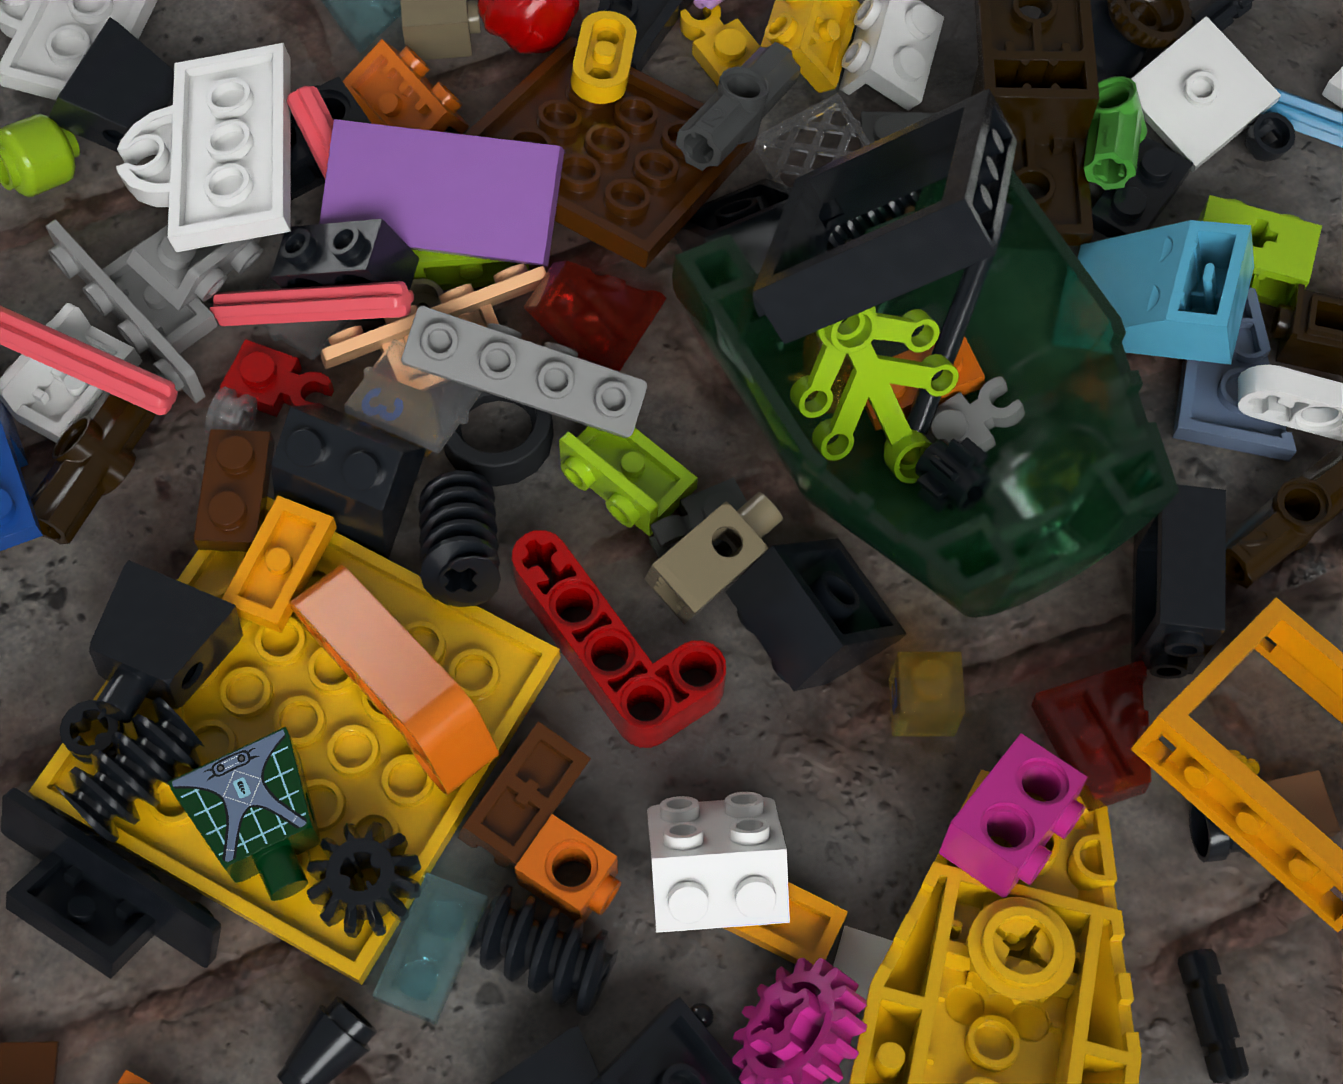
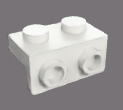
(892, 49)
(49, 398)

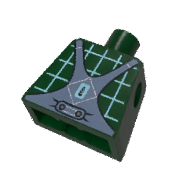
(254, 812)

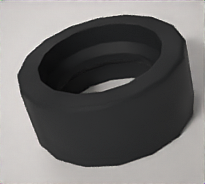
(506, 466)

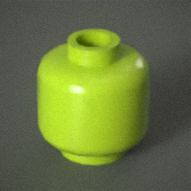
(36, 155)

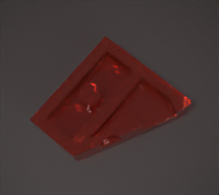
(1094, 729)

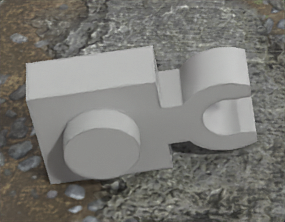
(961, 420)

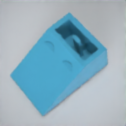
(1176, 287)

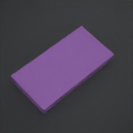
(446, 189)

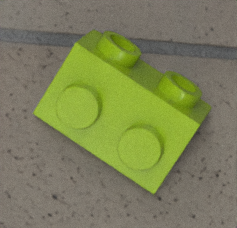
(628, 473)

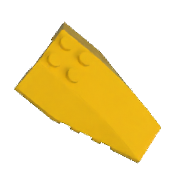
(940, 1025)

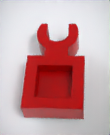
(273, 378)

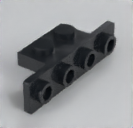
(94, 897)

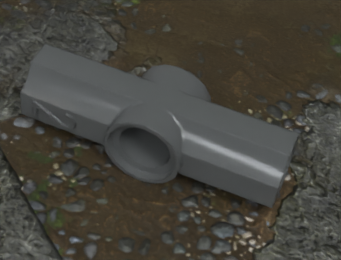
(738, 106)

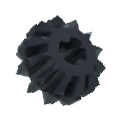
(351, 857)

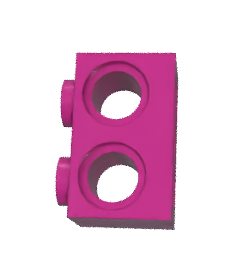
(1006, 811)

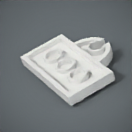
(55, 36)
(218, 150)

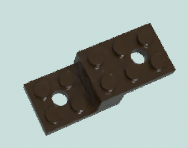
(1048, 94)

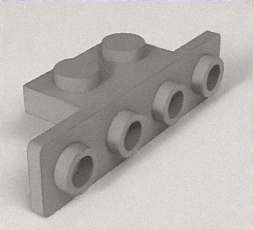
(144, 314)
(524, 372)

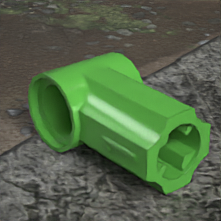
(1115, 134)

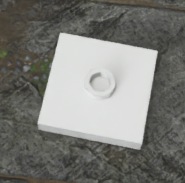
(1202, 93)

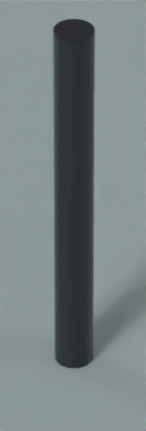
(954, 330)

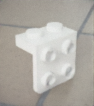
(718, 863)

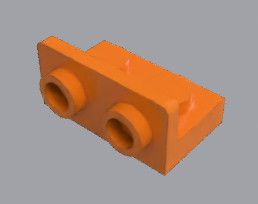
(396, 93)

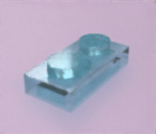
(431, 948)

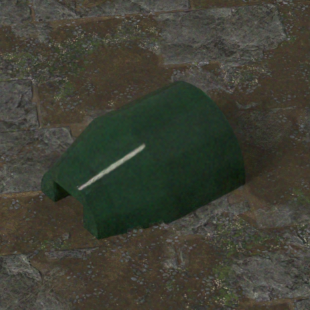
(1063, 479)

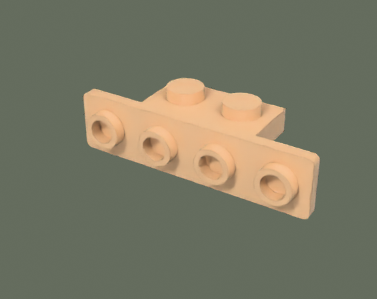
(458, 302)

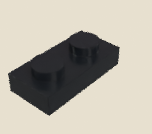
(1144, 195)

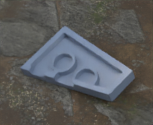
(1209, 397)

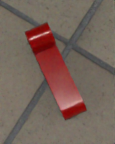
(606, 634)

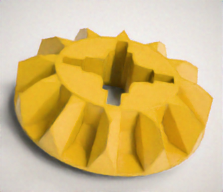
(1011, 921)

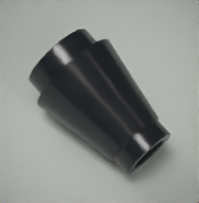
(328, 1045)

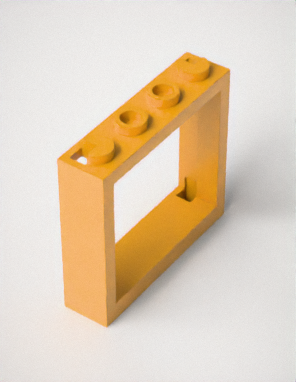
(1229, 790)

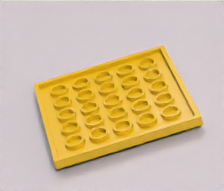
(347, 748)

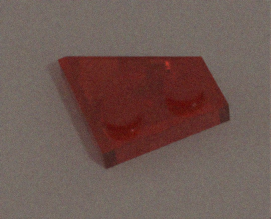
(593, 313)

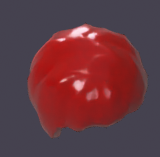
(528, 24)

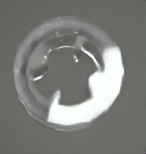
(231, 412)

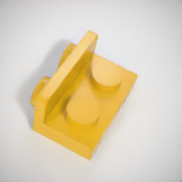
(816, 34)

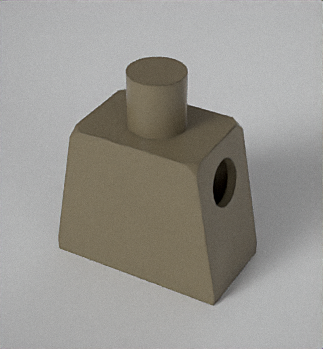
(692, 569)

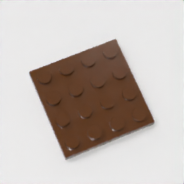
(621, 162)

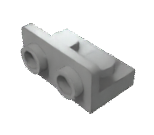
(192, 272)

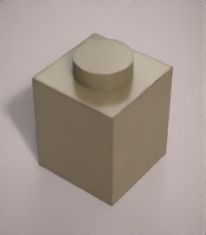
(440, 27)

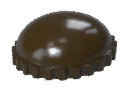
(1151, 22)

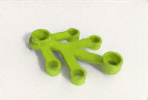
(872, 381)

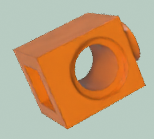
(560, 844)

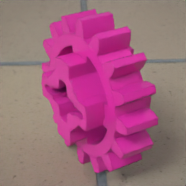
(800, 1027)

